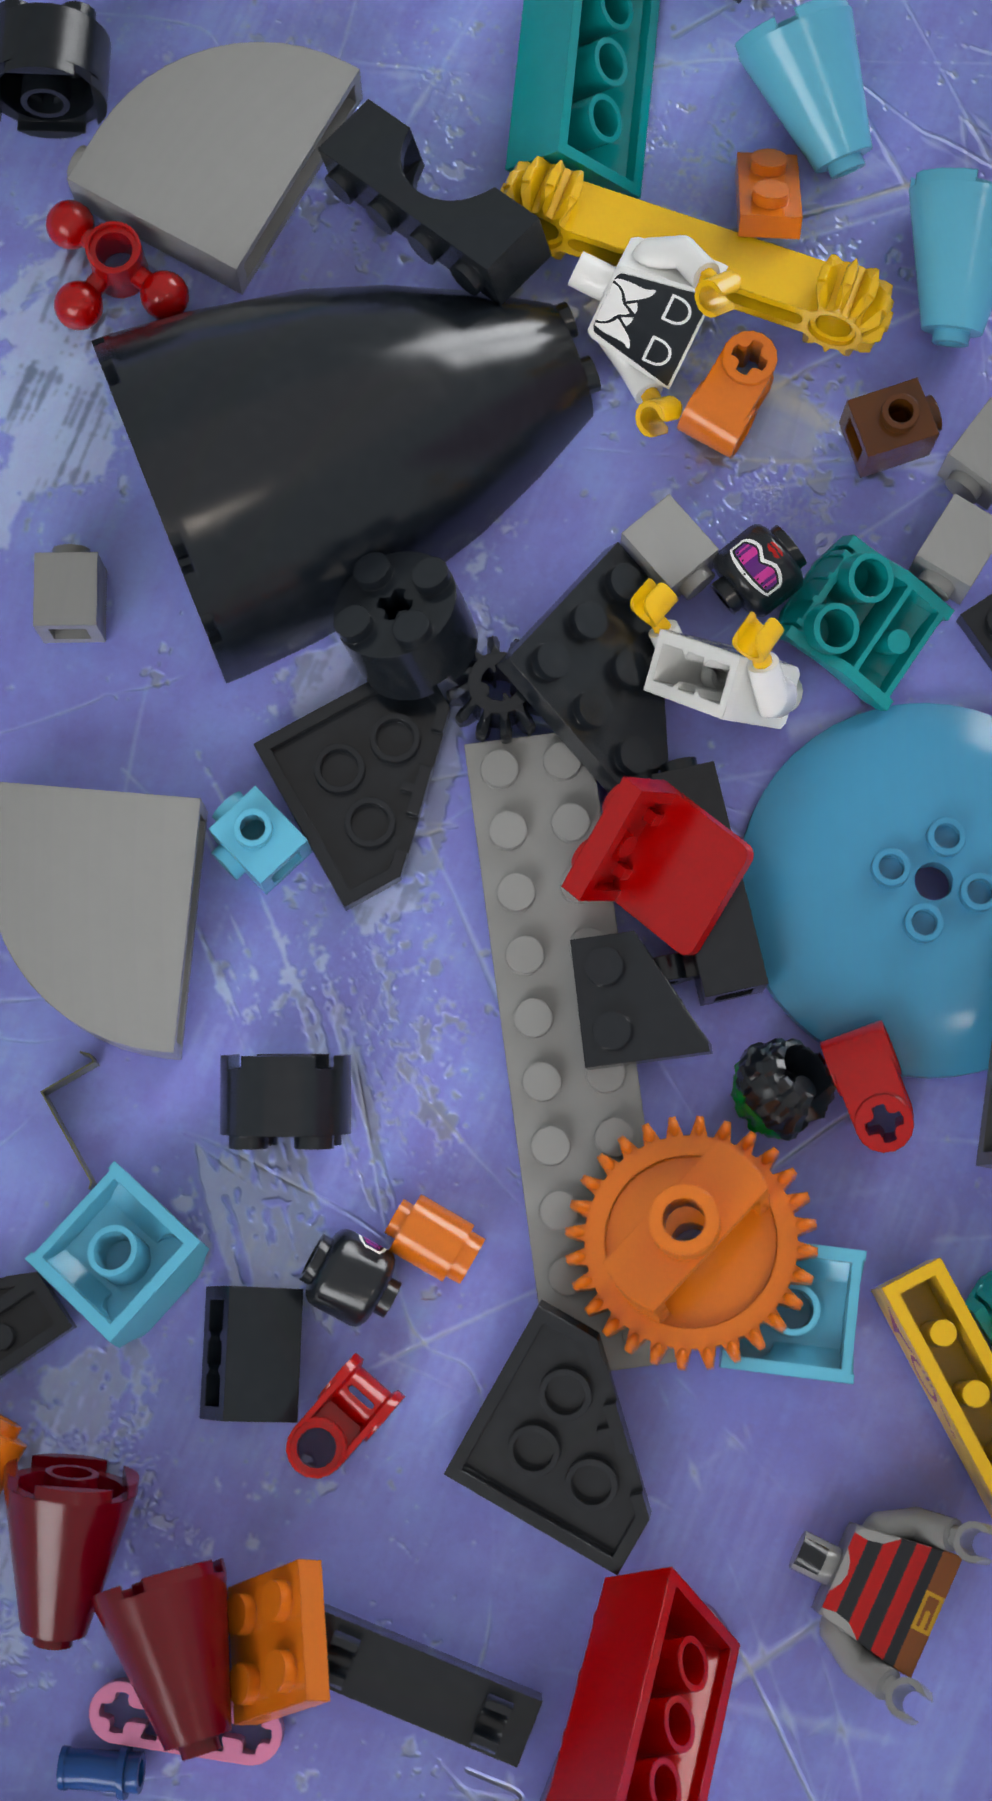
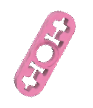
(134, 1733)

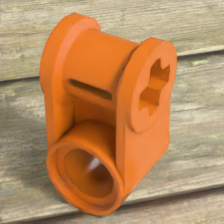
(728, 400)

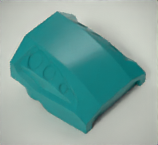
(862, 618)

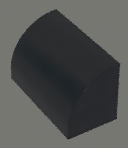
(251, 1354)

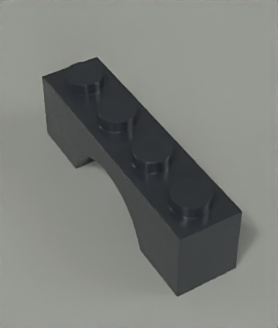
(482, 240)

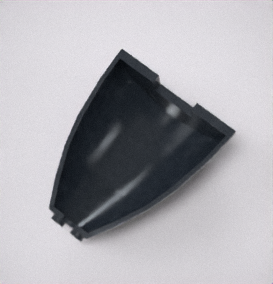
(336, 430)

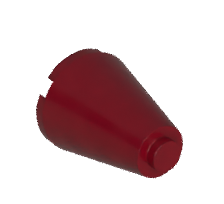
(63, 1540)
(176, 1652)

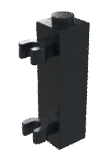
(731, 956)
(429, 1687)

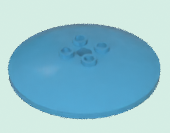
(838, 891)

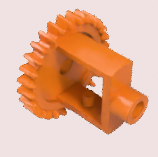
(698, 1289)

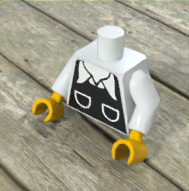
(652, 315)
(719, 679)

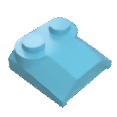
(120, 1258)
(820, 1334)

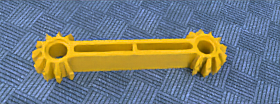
(826, 300)

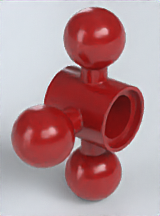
(80, 302)

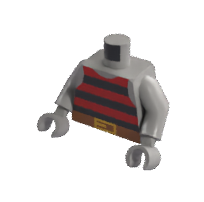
(886, 1593)

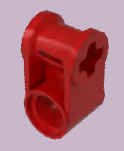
(869, 1076)
(343, 1416)

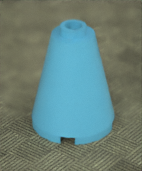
(813, 82)
(952, 253)

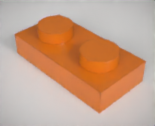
(768, 194)

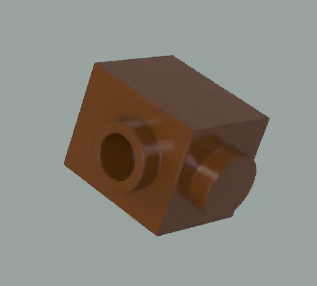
(890, 426)

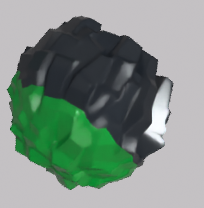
(781, 1088)

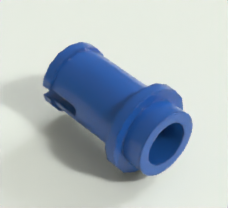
(101, 1770)

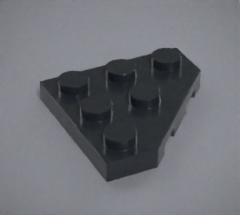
(588, 673)
(359, 783)
(558, 1443)

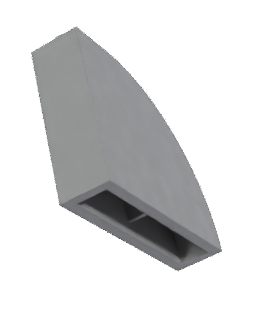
(217, 152)
(104, 906)

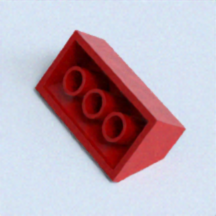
(647, 1695)

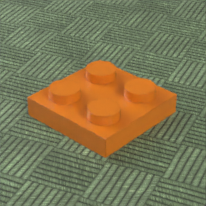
(278, 1643)

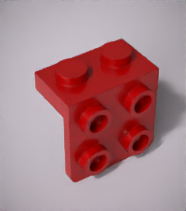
(660, 862)

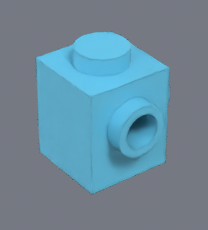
(256, 839)

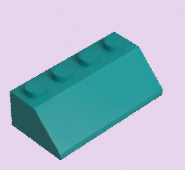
(585, 88)

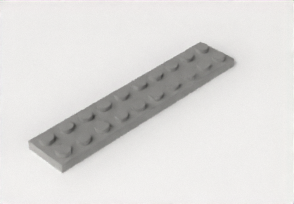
(529, 818)

